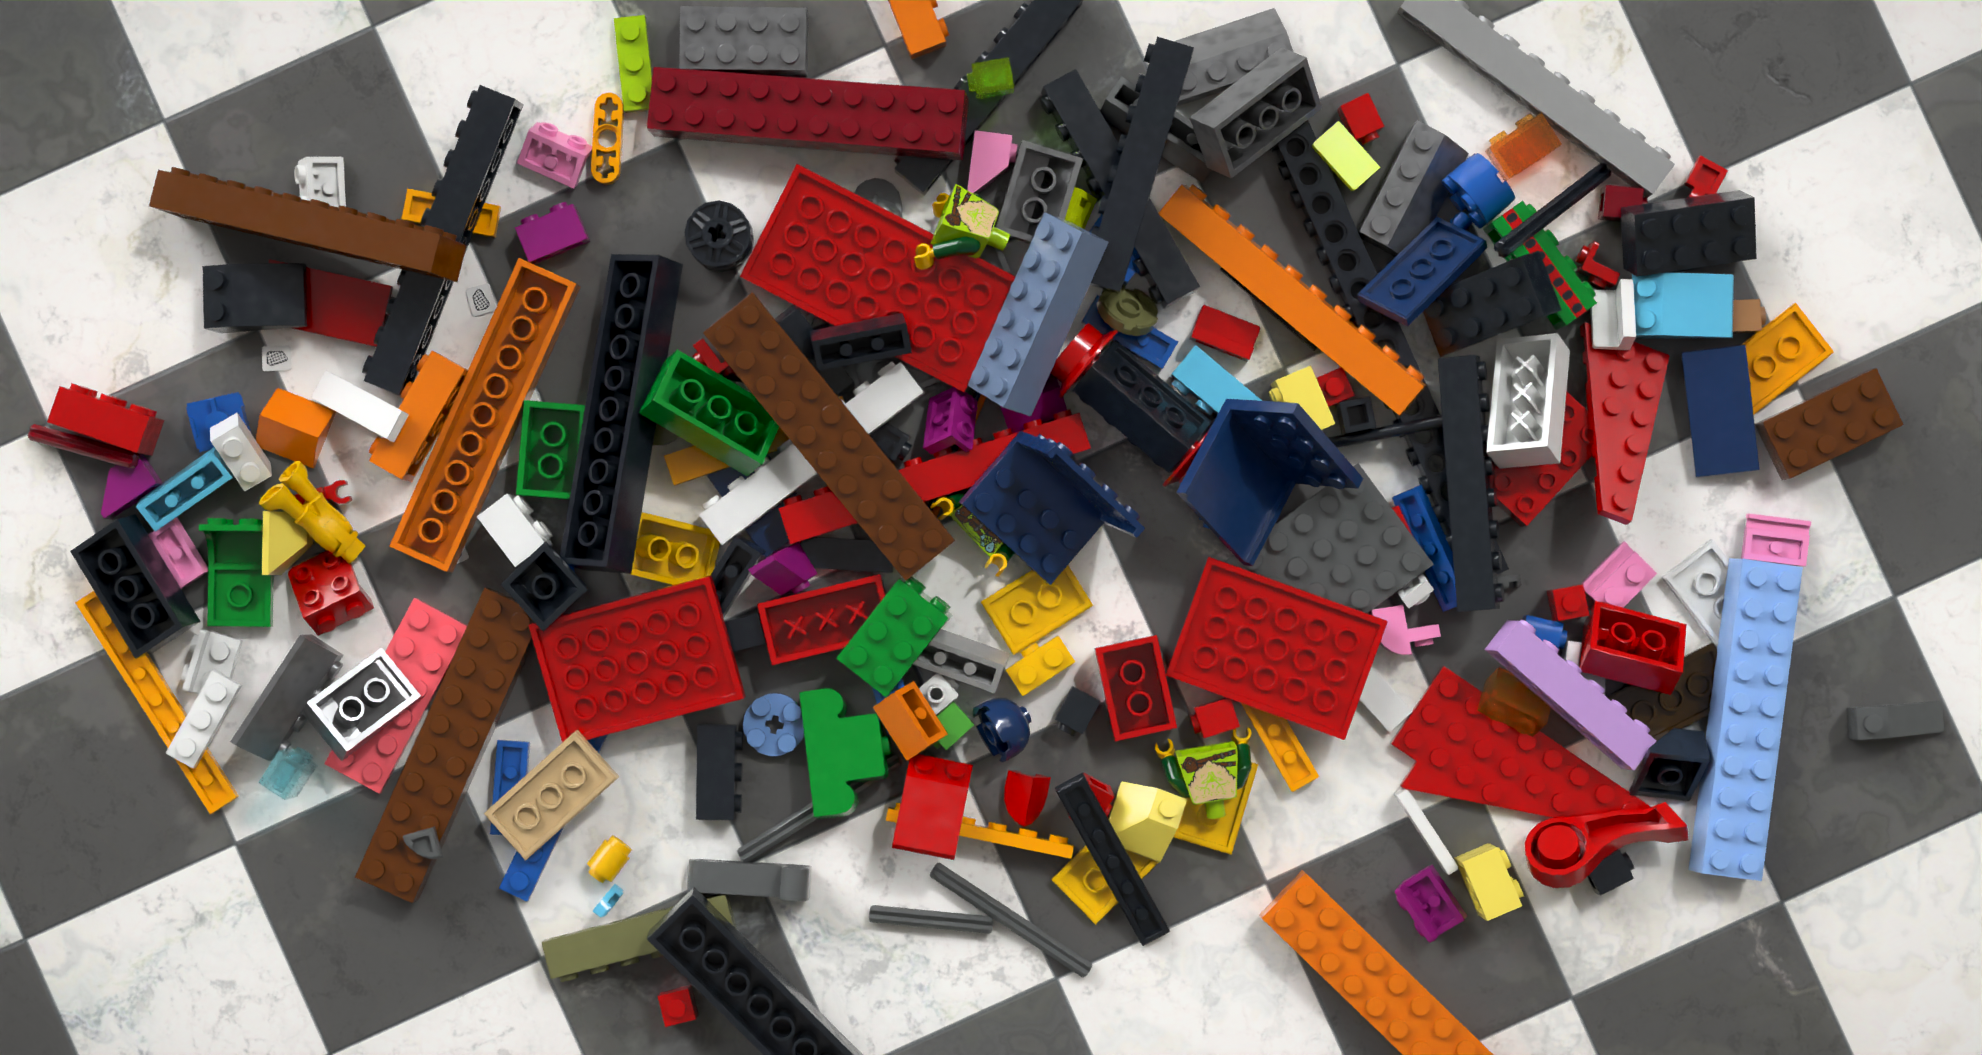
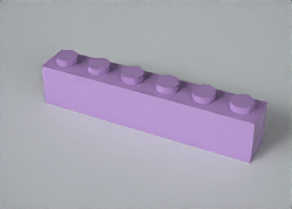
(1570, 694)

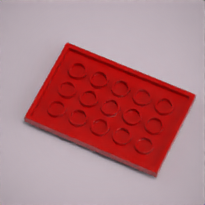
(1276, 648)
(638, 660)

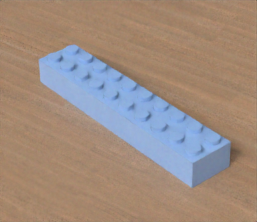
(1745, 718)

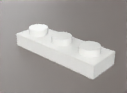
(203, 719)

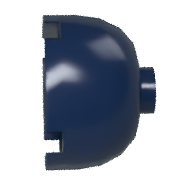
(1003, 727)

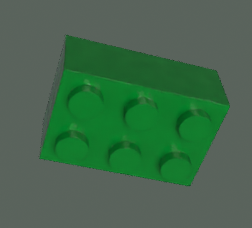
(548, 449)

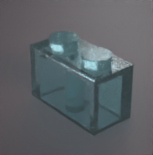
(288, 772)

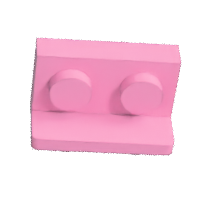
(554, 153)

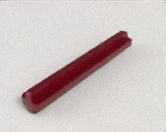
(83, 446)

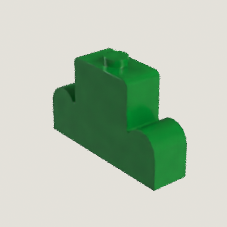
(840, 751)

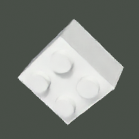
(514, 528)

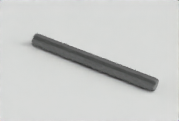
(797, 821)
(1011, 919)

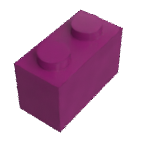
(552, 233)

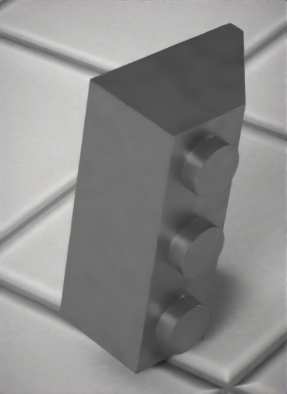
(1039, 184)

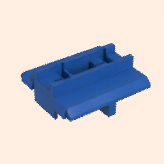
(211, 411)

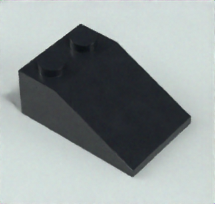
(254, 297)

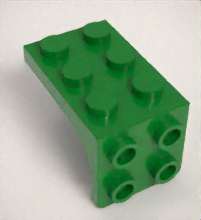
(235, 579)
(895, 635)

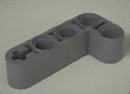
(751, 878)

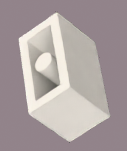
(240, 452)

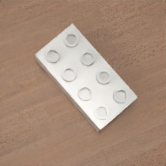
(1528, 401)

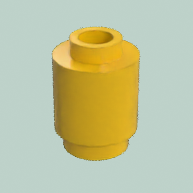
(609, 859)

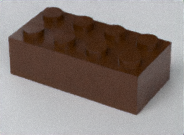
(1829, 424)

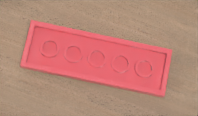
(423, 653)

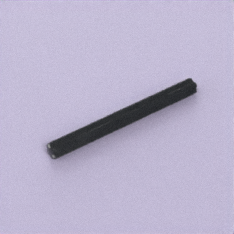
(1552, 210)

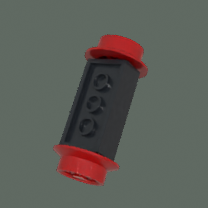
(1132, 400)

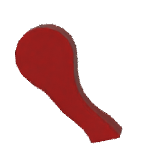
(1569, 848)

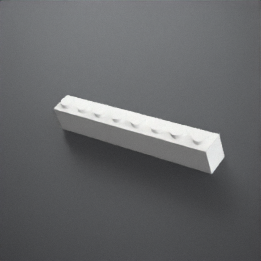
(789, 471)

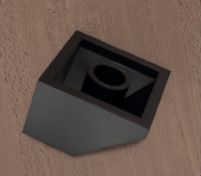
(544, 586)
(1673, 766)

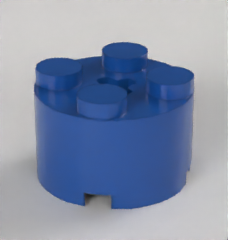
(1478, 189)

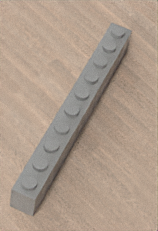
(1541, 91)

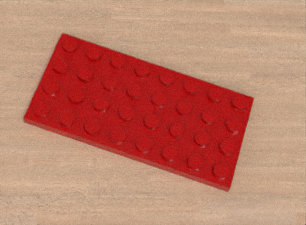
(858, 264)

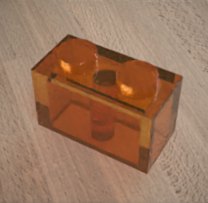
(1523, 146)
(1513, 703)

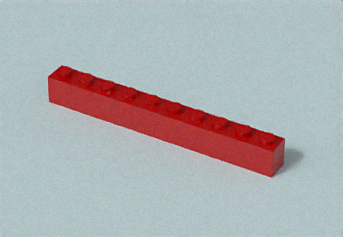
(931, 478)

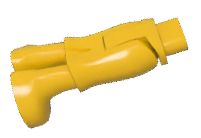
(316, 515)

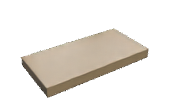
(551, 795)

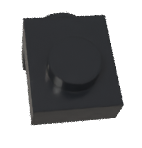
(892, 442)

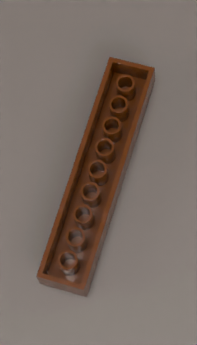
(308, 223)
(829, 436)
(450, 744)

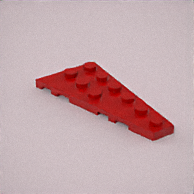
(1621, 412)

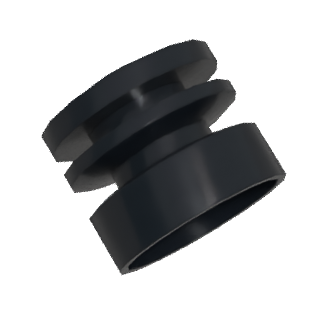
(725, 253)

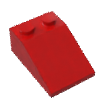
(932, 806)

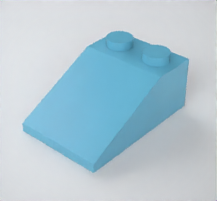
(1683, 305)

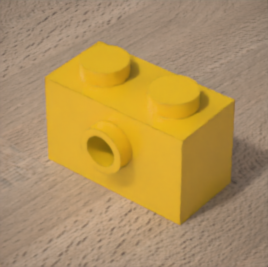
(1039, 664)

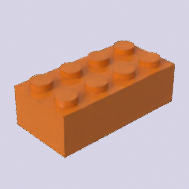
(428, 405)

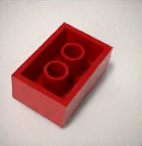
(106, 418)
(1633, 647)
(1135, 687)

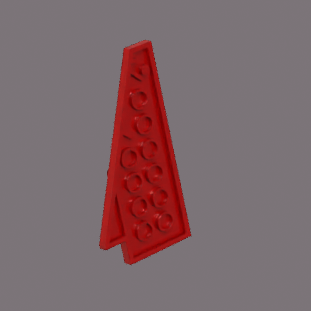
(1493, 764)

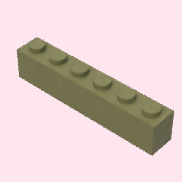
(611, 943)

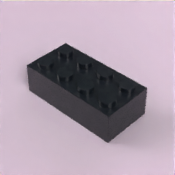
(1688, 233)
(1491, 304)
(135, 586)

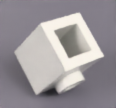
(939, 691)

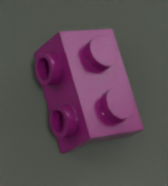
(1429, 903)

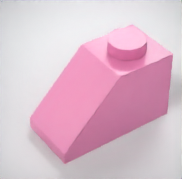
(989, 159)

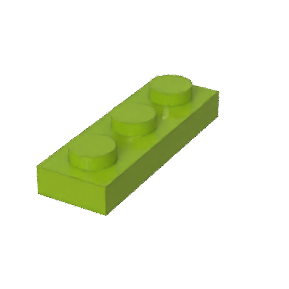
(634, 62)

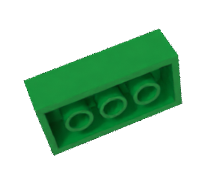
(710, 413)

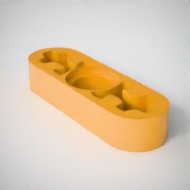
(598, 161)

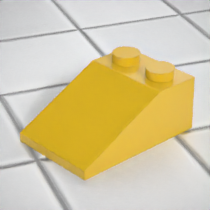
(673, 550)

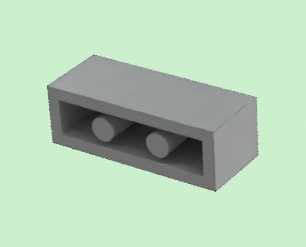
(964, 660)

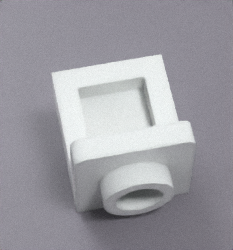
(1416, 591)

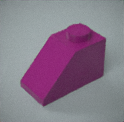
(127, 487)
(785, 570)

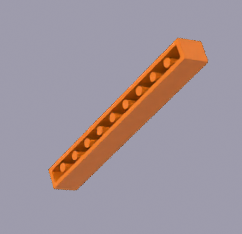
(1292, 299)

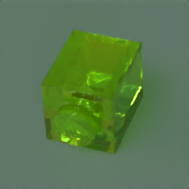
(991, 78)

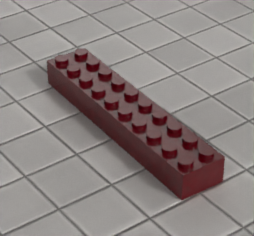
(808, 113)

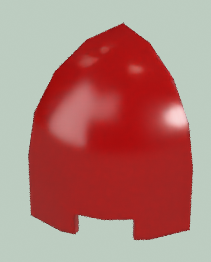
(1025, 796)

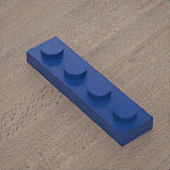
(1430, 536)

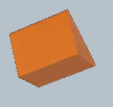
(294, 427)

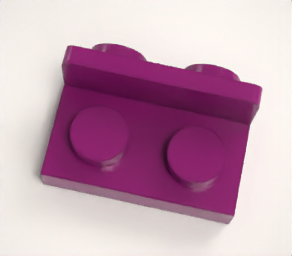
(950, 421)

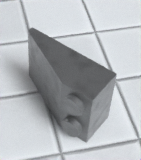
(360, 704)

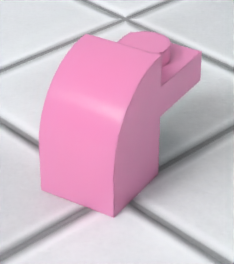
(1397, 636)

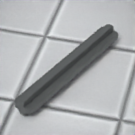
(931, 919)

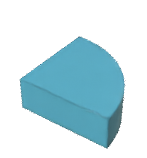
(608, 901)

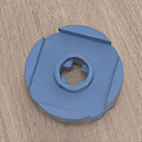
(763, 710)

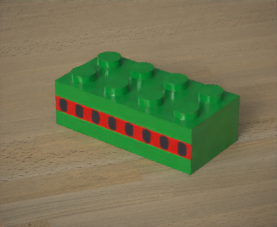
(1573, 295)

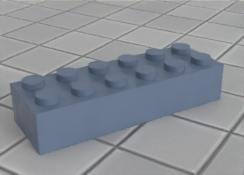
(1037, 314)

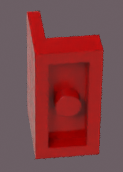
(1225, 333)

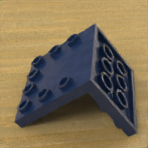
(1252, 466)
(1045, 504)

